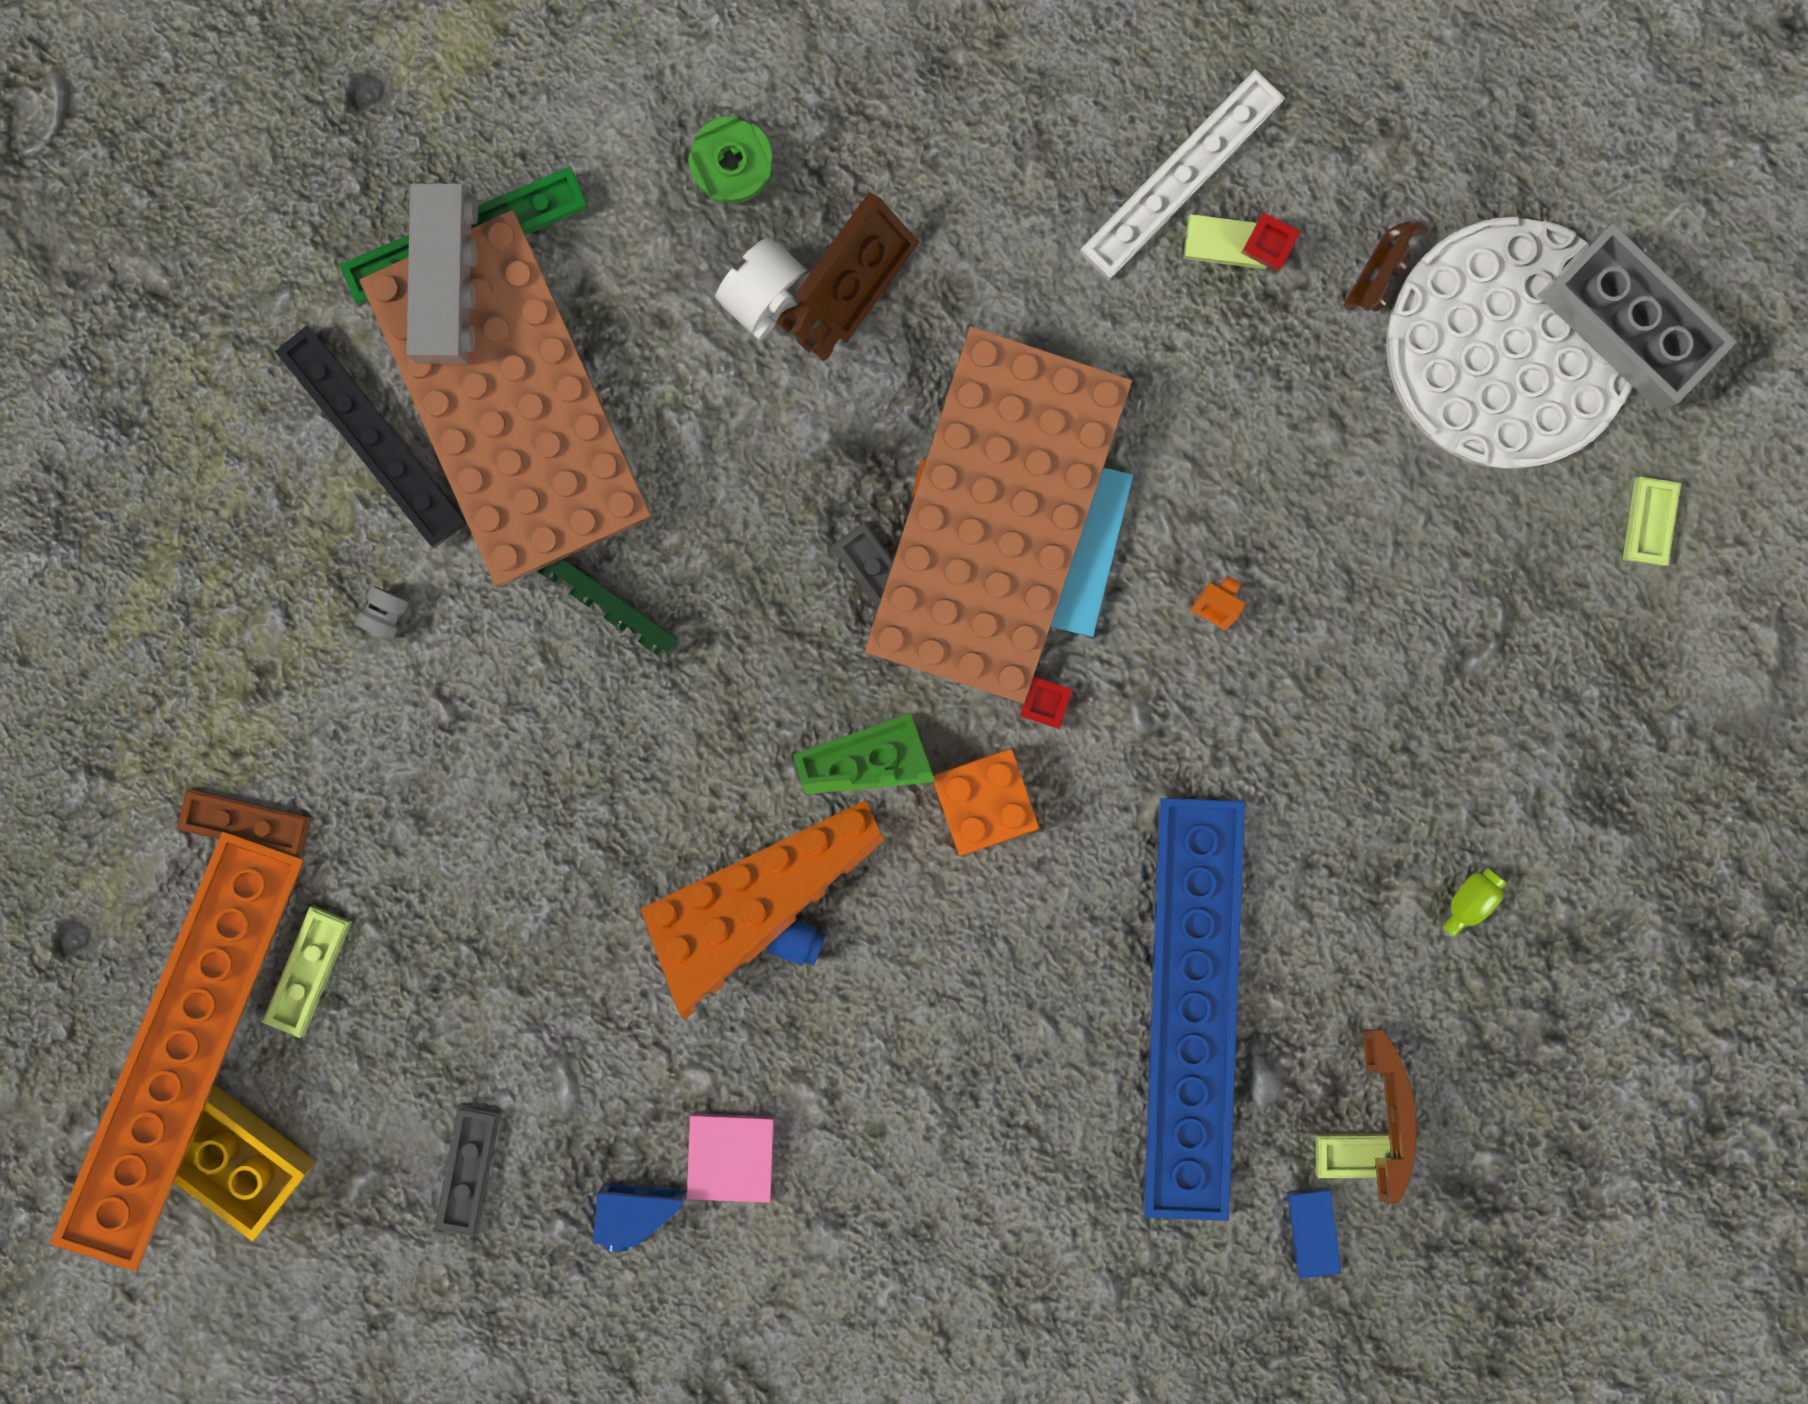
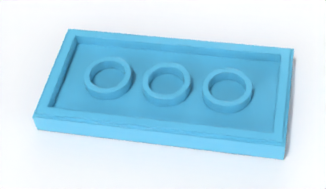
(1090, 567)

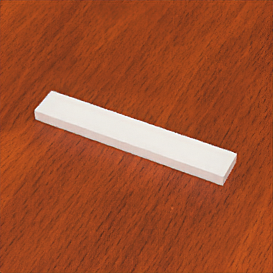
(1182, 175)

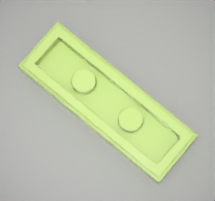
(306, 971)

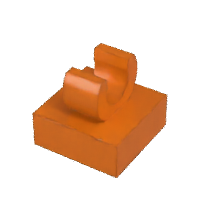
(1219, 604)

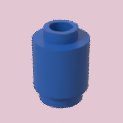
(798, 943)

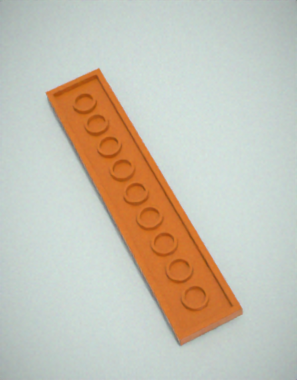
(177, 1053)

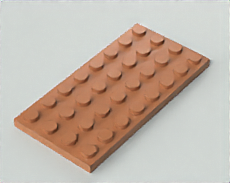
(518, 420)
(997, 515)

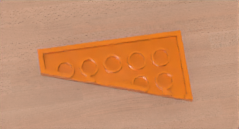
(744, 907)

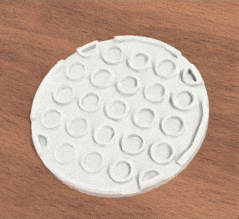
(1488, 359)

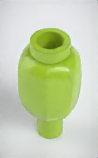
(1475, 901)

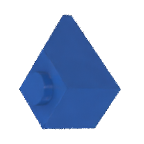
(632, 1213)

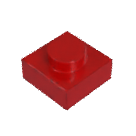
(1270, 242)
(1046, 703)

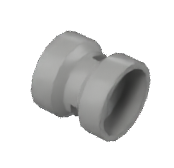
(377, 621)

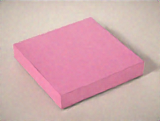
(730, 1157)

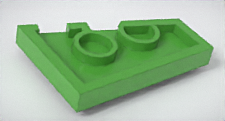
(866, 759)

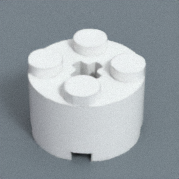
(762, 287)

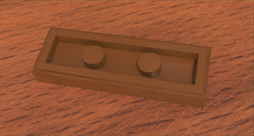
(270, 827)

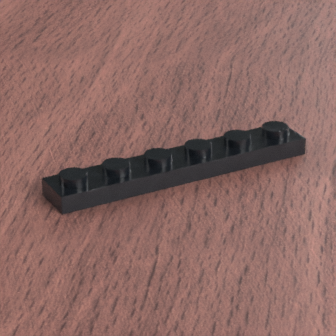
(371, 436)

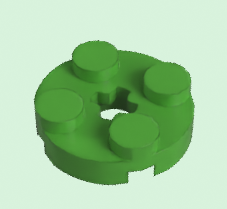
(741, 138)

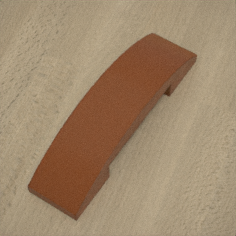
(1394, 1171)

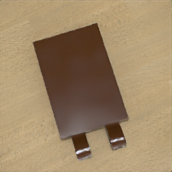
(849, 278)

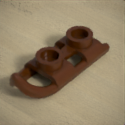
(1387, 260)

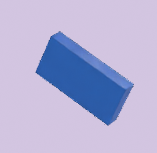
(1313, 1232)

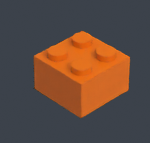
(985, 801)

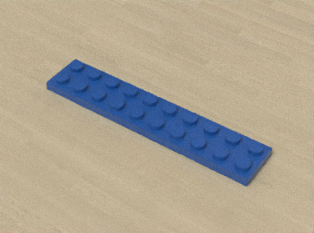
(1193, 1009)

